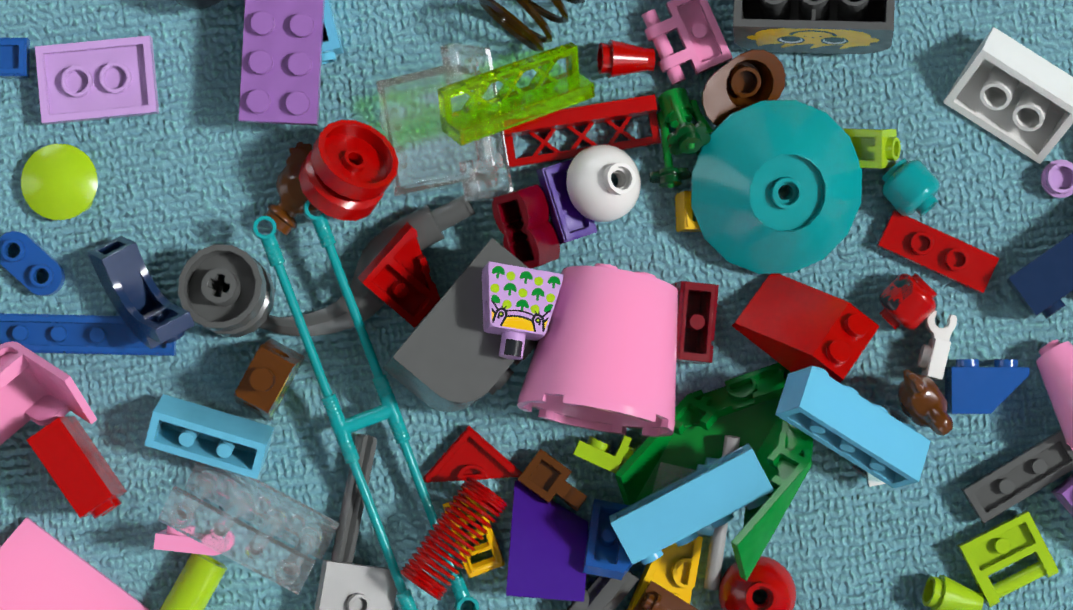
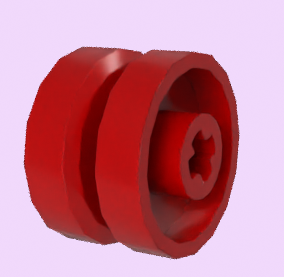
(348, 170)

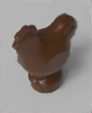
(290, 191)
(924, 403)

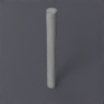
(717, 541)

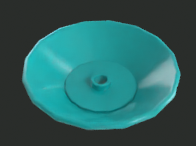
(740, 180)

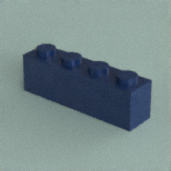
(1046, 280)

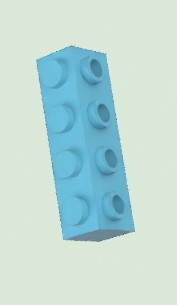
(853, 426)
(691, 504)

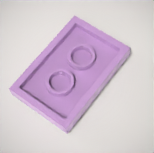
(96, 80)

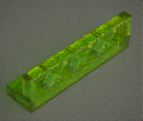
(517, 106)

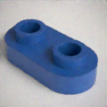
(29, 262)

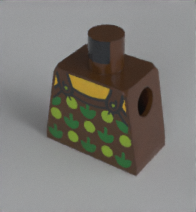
(268, 378)

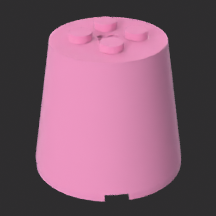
(607, 354)

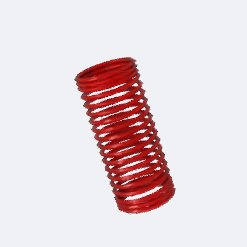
(480, 494)

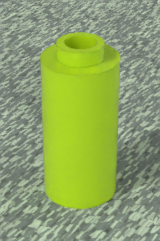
(195, 584)

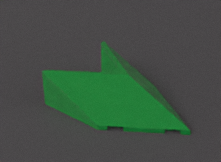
(702, 420)

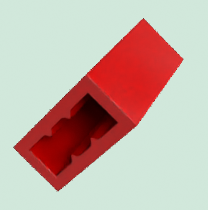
(77, 467)

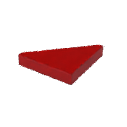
(472, 458)

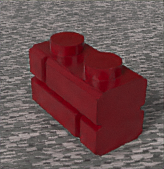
(696, 321)

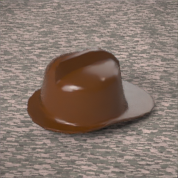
(742, 82)

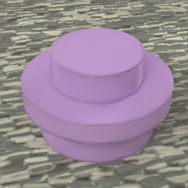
(1058, 178)

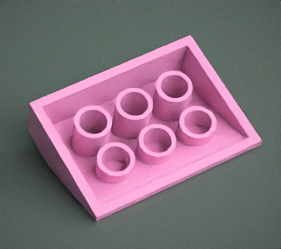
(47, 575)

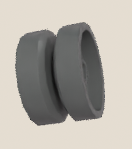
(206, 281)

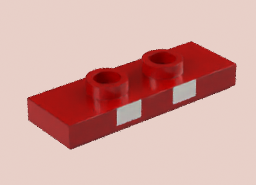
(937, 252)

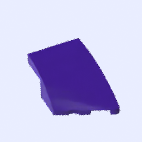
(545, 549)

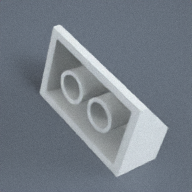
(1015, 95)

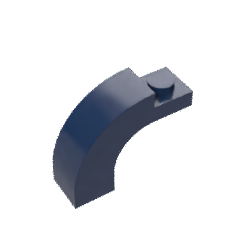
(136, 295)

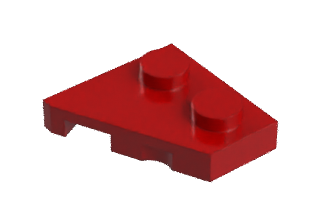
(402, 277)

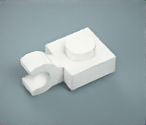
(935, 354)

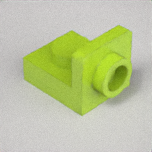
(875, 147)
(597, 453)

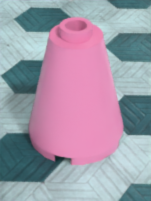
(1057, 374)

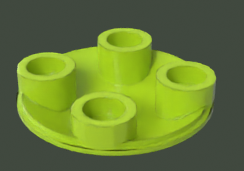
(59, 182)

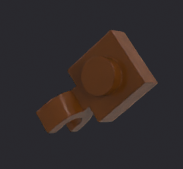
(548, 478)

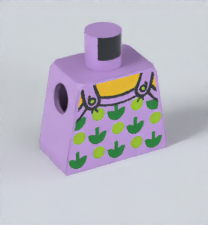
(517, 304)

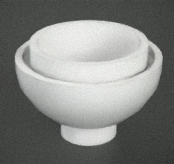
(591, 183)

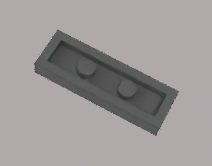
(1020, 477)

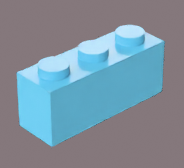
(209, 436)

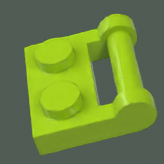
(1002, 547)

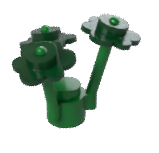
(688, 138)

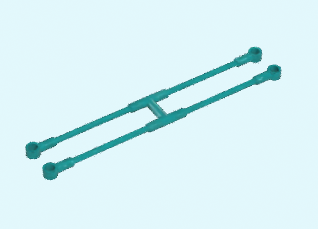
(344, 427)

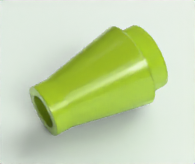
(947, 594)

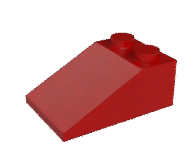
(805, 326)

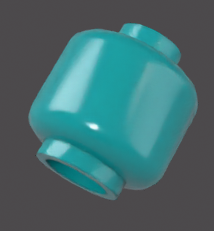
(910, 187)

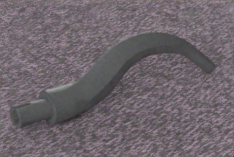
(337, 316)

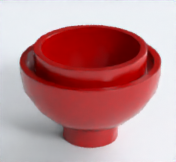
(767, 575)

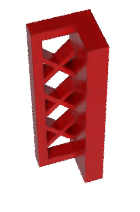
(581, 116)

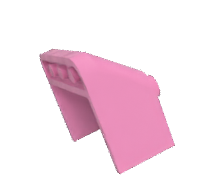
(35, 391)

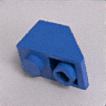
(981, 389)

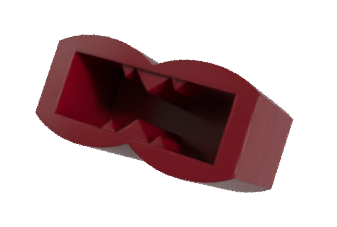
(525, 225)

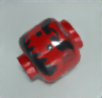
(907, 301)

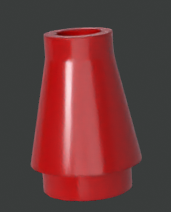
(623, 59)

